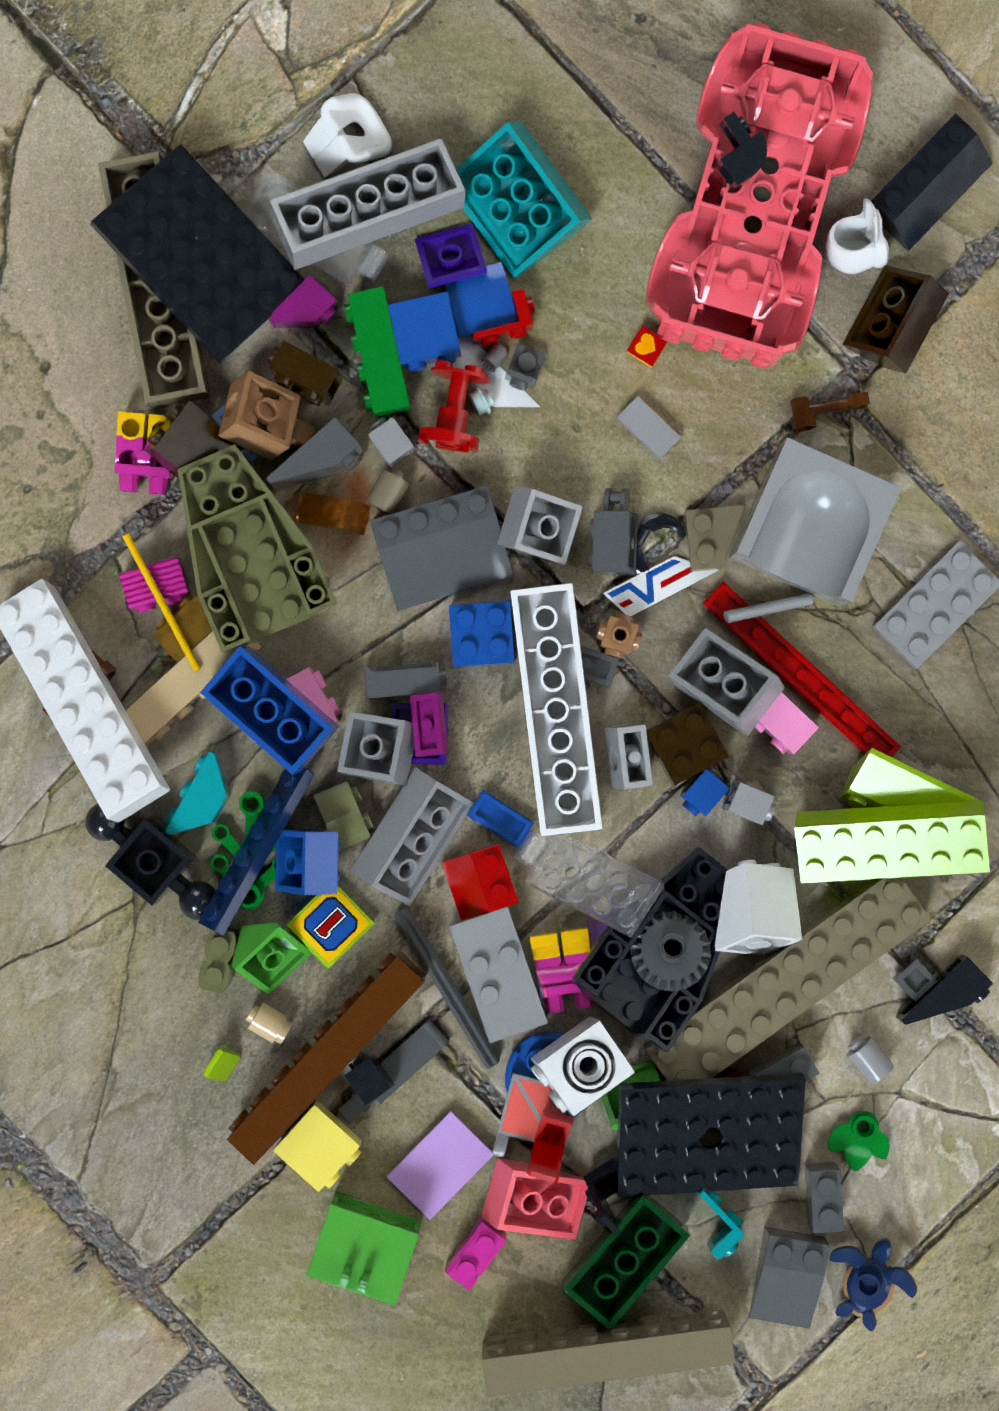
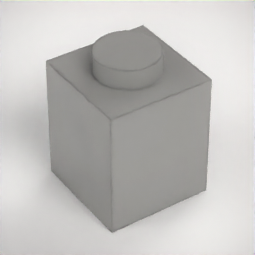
(390, 441)

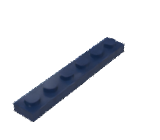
(255, 850)

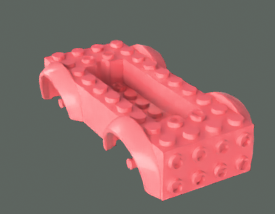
(760, 288)

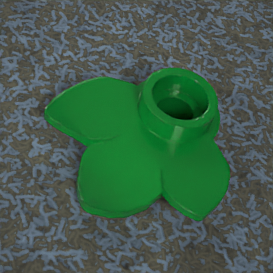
(859, 1144)

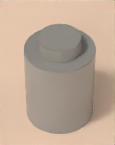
(869, 1059)

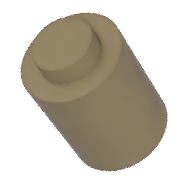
(388, 491)

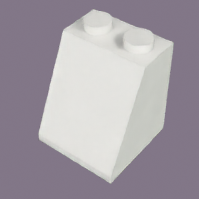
(758, 909)

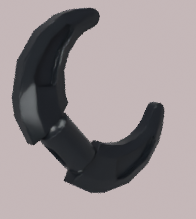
(652, 523)

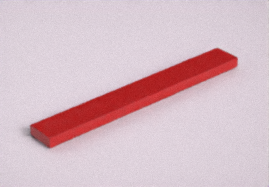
(801, 675)

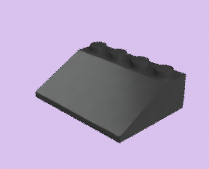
(441, 548)

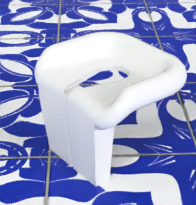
(334, 148)

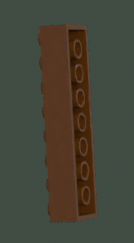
(324, 1059)

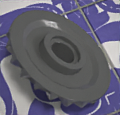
(669, 971)

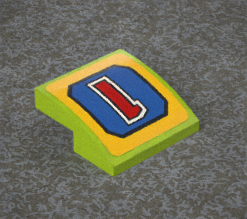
(330, 926)

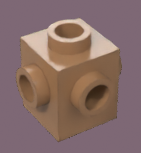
(611, 644)

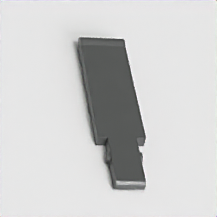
(401, 1065)

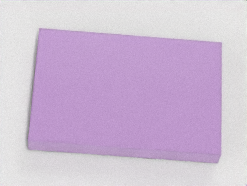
(440, 1164)

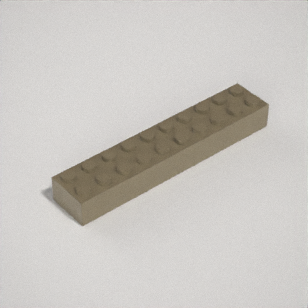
(792, 979)

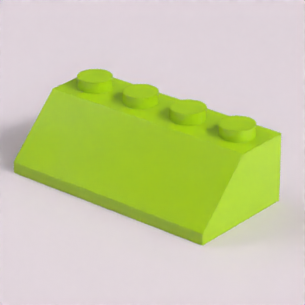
(885, 781)

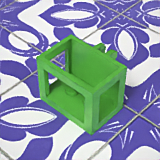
(364, 1248)

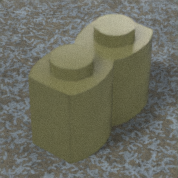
(343, 814)
(217, 969)

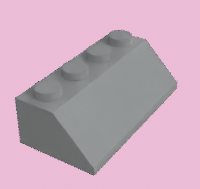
(412, 837)

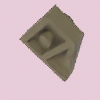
(710, 535)

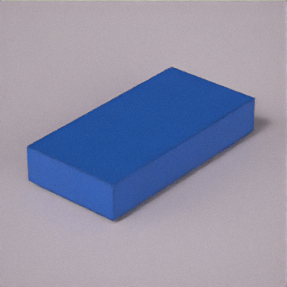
(500, 819)

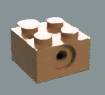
(263, 417)

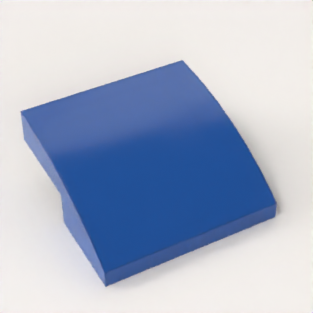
(481, 301)

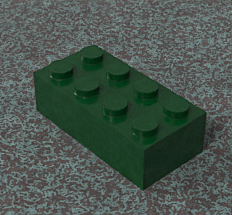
(625, 1263)

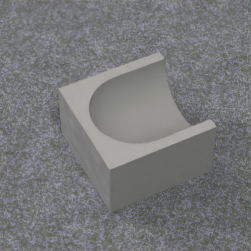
(815, 522)

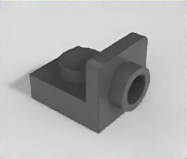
(524, 367)

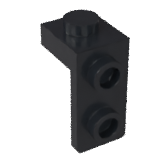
(601, 1185)

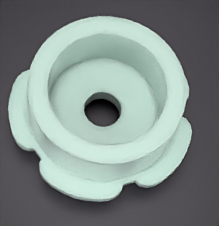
(481, 401)

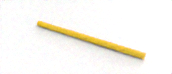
(161, 602)

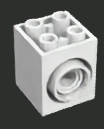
(560, 1066)

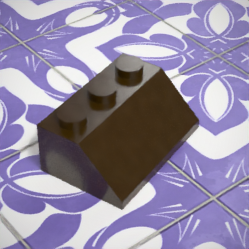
(896, 318)

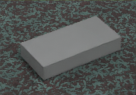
(648, 428)

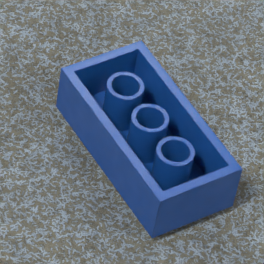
(269, 709)

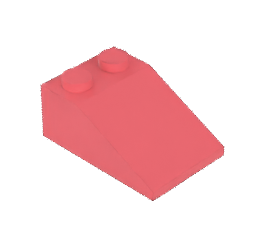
(532, 1205)

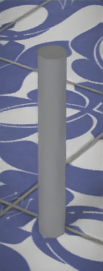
(768, 608)

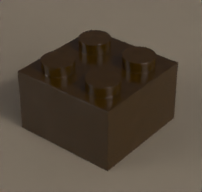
(686, 744)

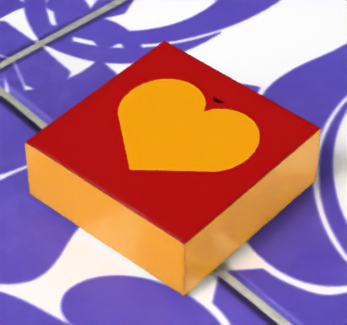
(646, 346)

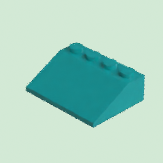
(519, 199)

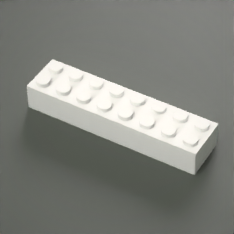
(80, 701)
(556, 709)

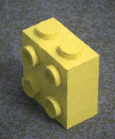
(319, 1147)

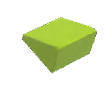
(222, 1064)

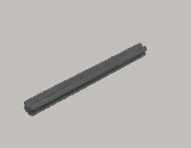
(447, 987)

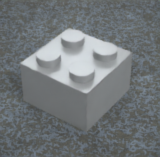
(539, 525)
(377, 748)

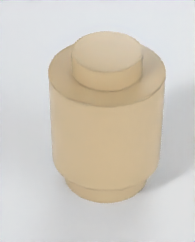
(268, 1023)

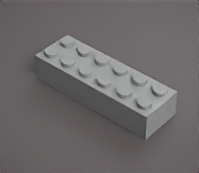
(367, 203)

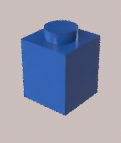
(703, 793)

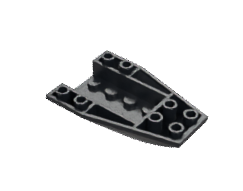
(616, 987)

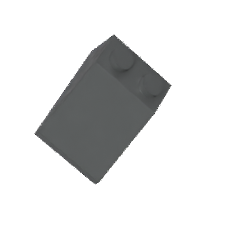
(321, 456)
(789, 1277)

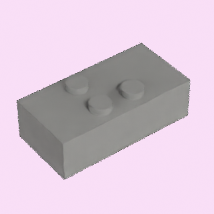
(498, 974)

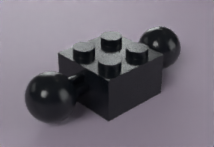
(151, 862)

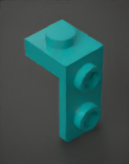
(726, 1240)

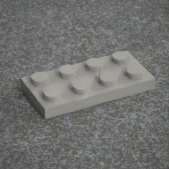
(937, 605)

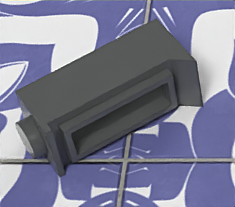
(404, 680)

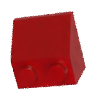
(480, 881)

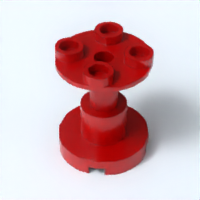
(453, 419)

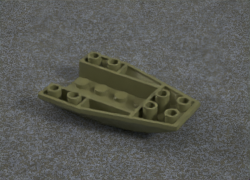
(247, 553)

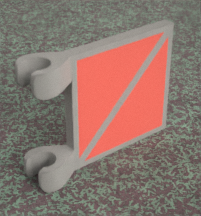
(522, 1111)

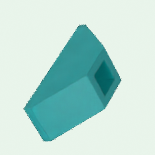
(202, 797)

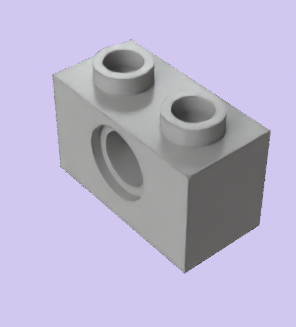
(628, 756)
(749, 803)

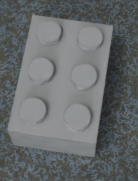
(726, 681)

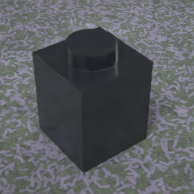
(368, 1078)

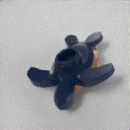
(870, 1281)

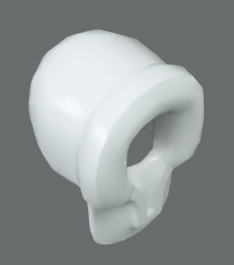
(858, 242)

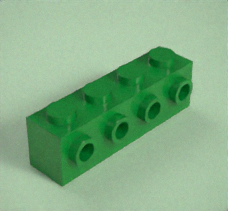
(378, 352)

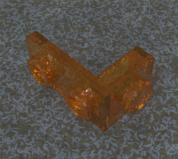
(333, 512)

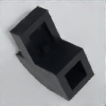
(747, 155)

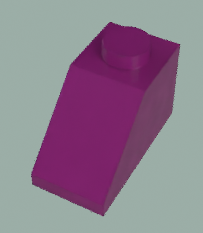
(305, 307)

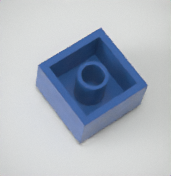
(481, 634)
(307, 862)

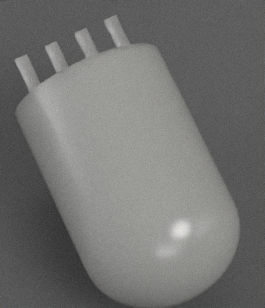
(494, 357)

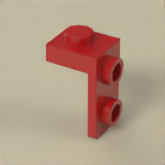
(524, 309)
(549, 1146)

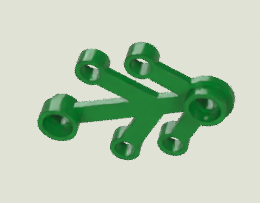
(233, 846)

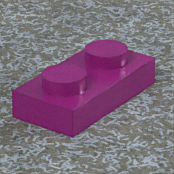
(429, 724)

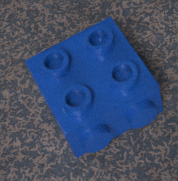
(424, 331)

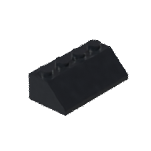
(932, 182)

